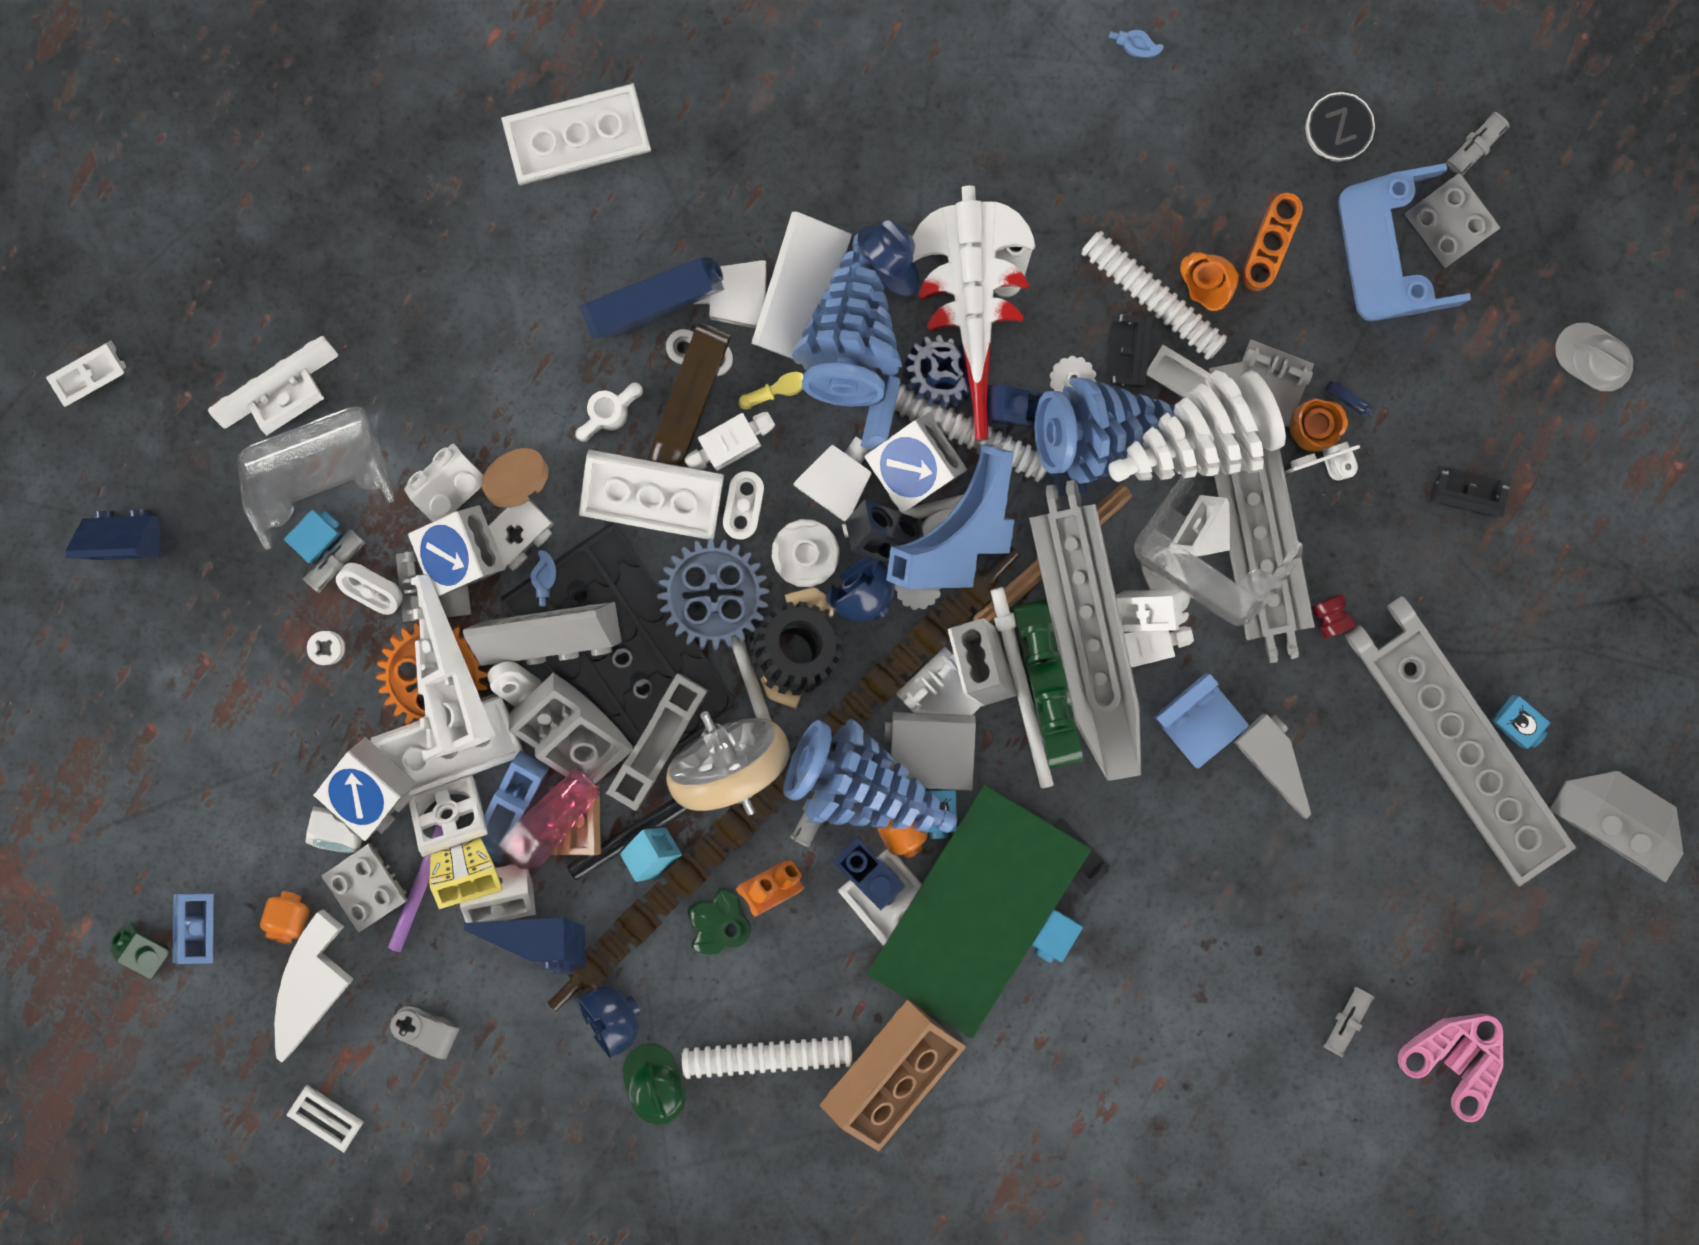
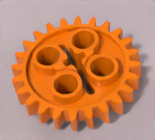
(396, 681)

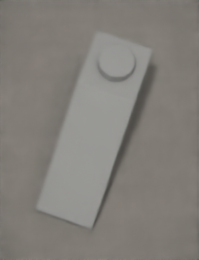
(1274, 757)

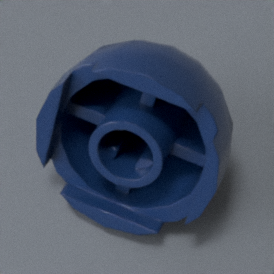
(863, 593)
(610, 1018)

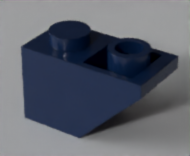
(1011, 405)
(869, 873)

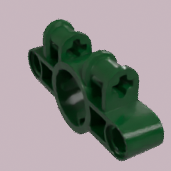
(1047, 684)

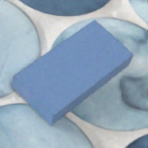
(881, 415)

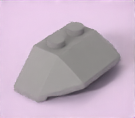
(1624, 819)

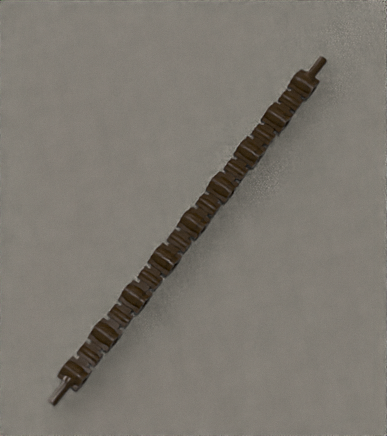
(736, 826)

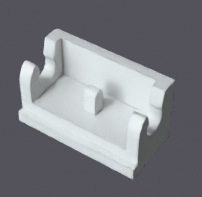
(86, 374)
(1151, 609)

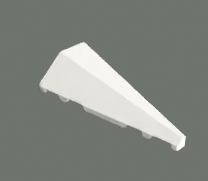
(451, 701)

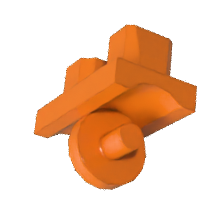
(771, 887)

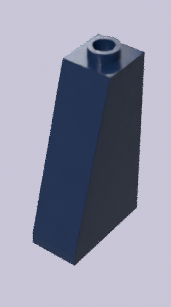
(652, 298)

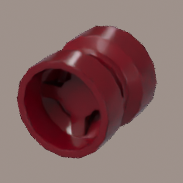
(1334, 619)

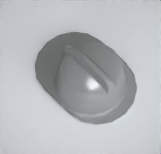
(1594, 356)

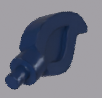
(1349, 399)

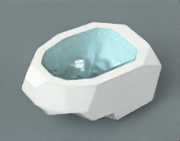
(331, 833)

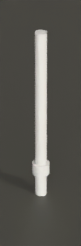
(1006, 623)

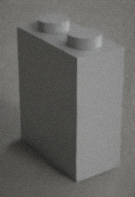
(934, 748)

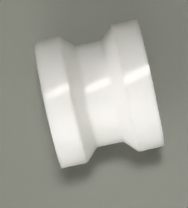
(330, 643)

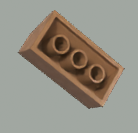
(892, 1076)

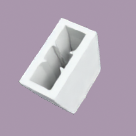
(742, 296)
(837, 479)

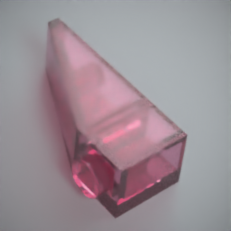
(549, 821)

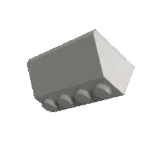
(545, 634)

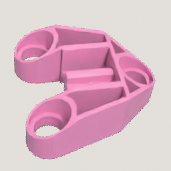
(1480, 1076)

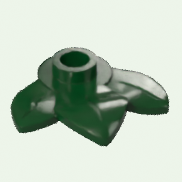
(713, 923)

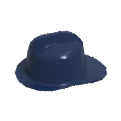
(891, 253)

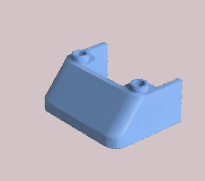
(1373, 248)

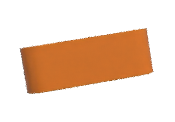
(1283, 230)

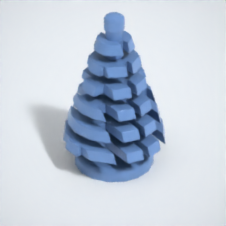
(849, 337)
(1092, 427)
(858, 783)

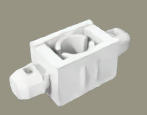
(730, 441)
(1154, 646)

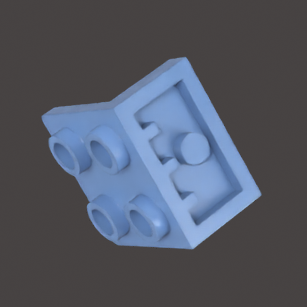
(1201, 720)

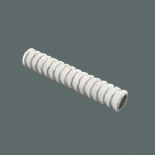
(1154, 295)
(963, 430)
(766, 1057)

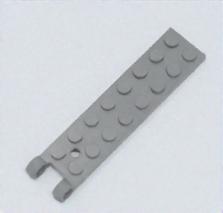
(1464, 746)

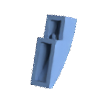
(512, 800)

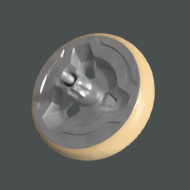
(727, 764)

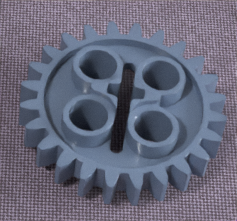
(715, 625)

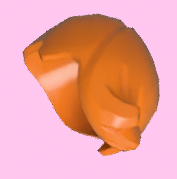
(1209, 279)
(1318, 424)

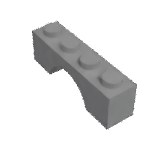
(657, 742)

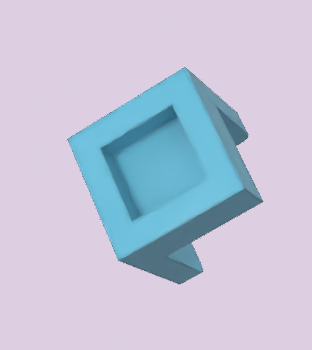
(650, 854)

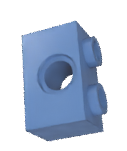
(193, 928)

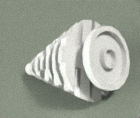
(1211, 432)

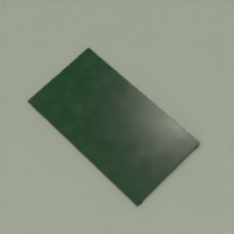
(978, 911)

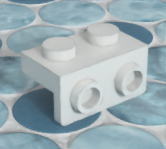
(444, 483)

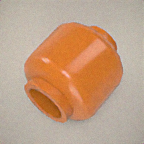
(902, 841)
(284, 917)

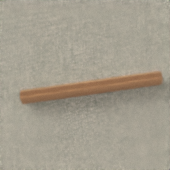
(1032, 575)

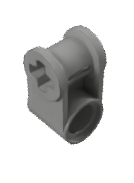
(431, 1032)

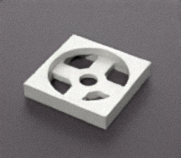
(452, 836)

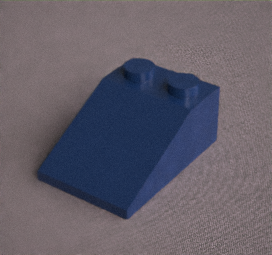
(116, 537)
(550, 942)

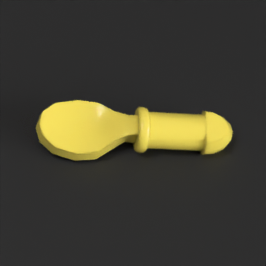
(786, 385)

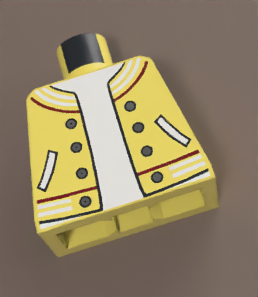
(462, 873)

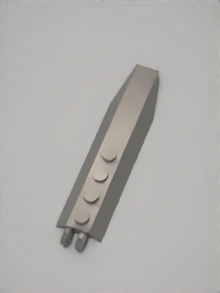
(1262, 538)
(1089, 631)

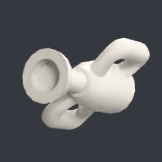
(608, 411)

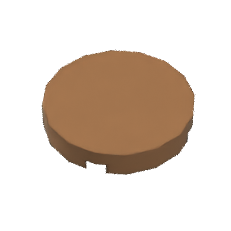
(515, 477)

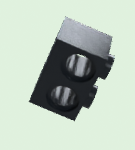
(876, 528)

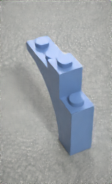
(974, 527)

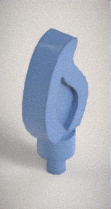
(1137, 43)
(544, 576)

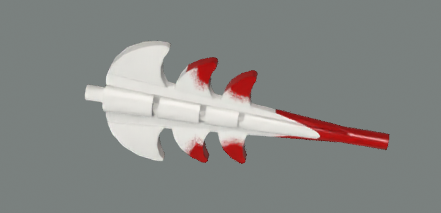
(970, 238)

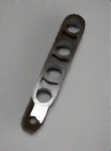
(689, 395)

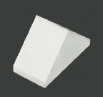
(1206, 527)

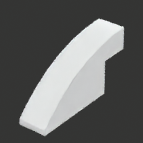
(308, 985)

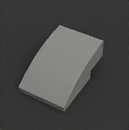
(568, 730)

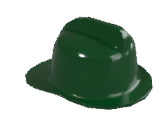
(654, 1084)

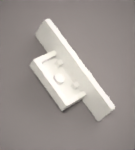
(278, 392)

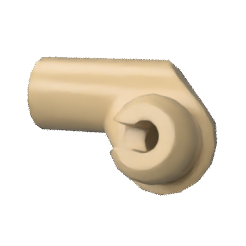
(813, 597)
(786, 699)

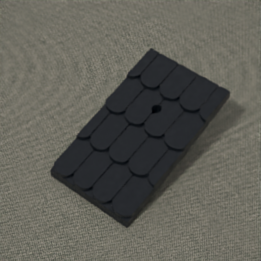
(641, 667)

